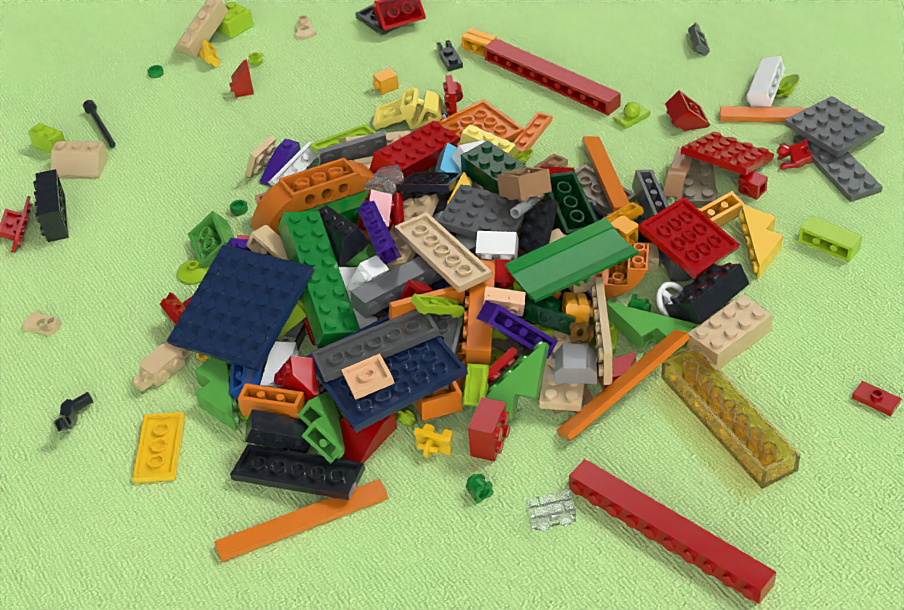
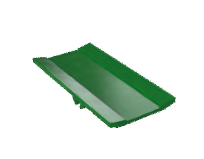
(570, 260)

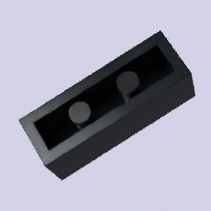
(276, 431)

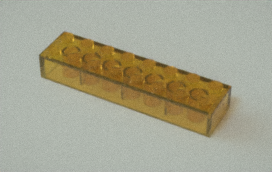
(730, 417)

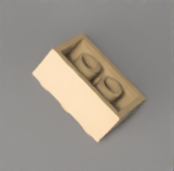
(79, 159)

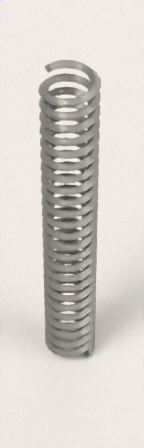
(523, 207)

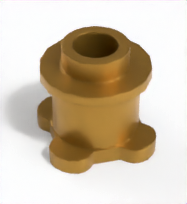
(577, 332)

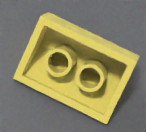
(474, 134)

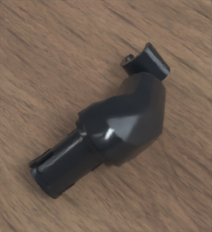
(69, 411)

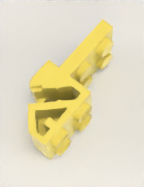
(427, 110)

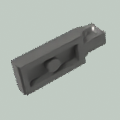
(698, 39)

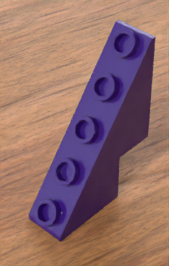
(378, 232)

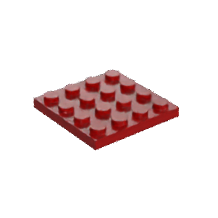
(728, 153)
(688, 237)

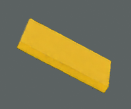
(159, 447)

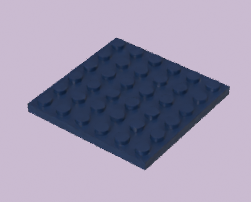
(241, 307)
(415, 373)

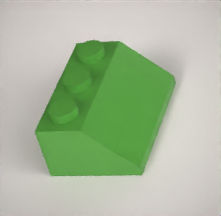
(209, 237)

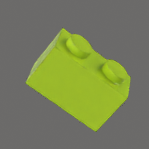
(45, 137)

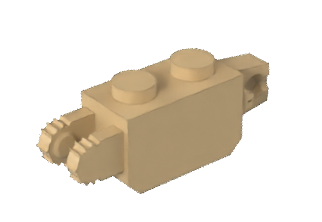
(160, 366)

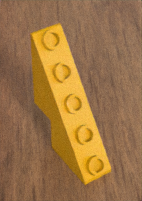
(760, 238)

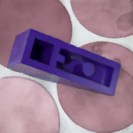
(282, 155)

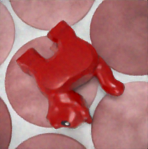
(798, 155)

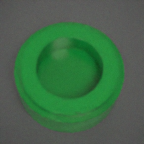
(155, 71)
(238, 207)

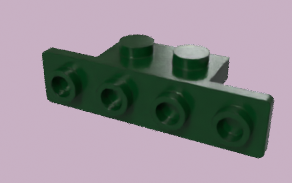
(547, 314)

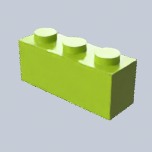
(830, 238)

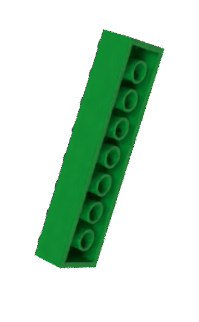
(325, 294)

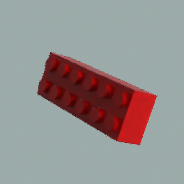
(416, 150)

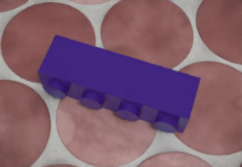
(514, 327)

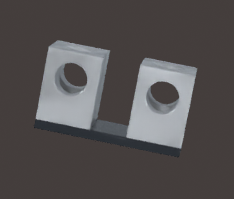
(296, 335)

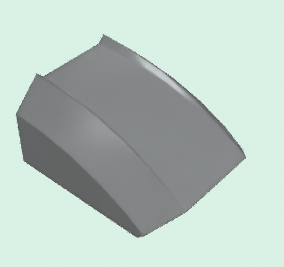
(575, 364)

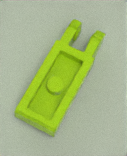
(437, 305)

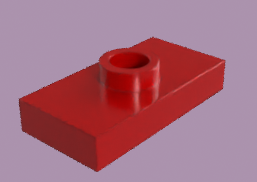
(876, 398)

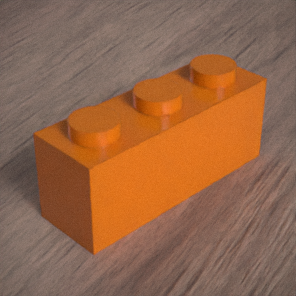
(271, 400)

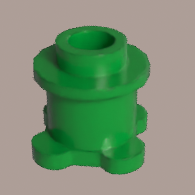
(639, 303)
(479, 487)

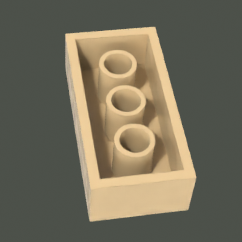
(731, 330)

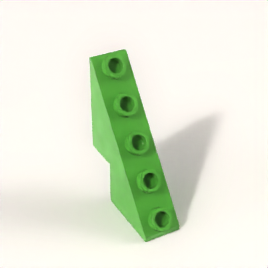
(643, 326)
(522, 381)
(214, 395)
(324, 427)

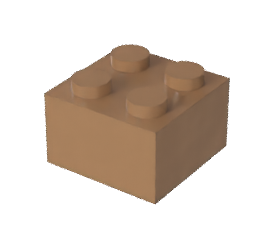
(524, 183)

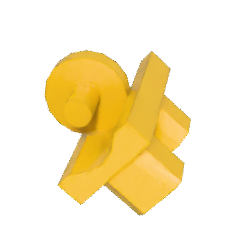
(432, 442)

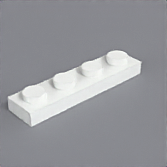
(296, 164)

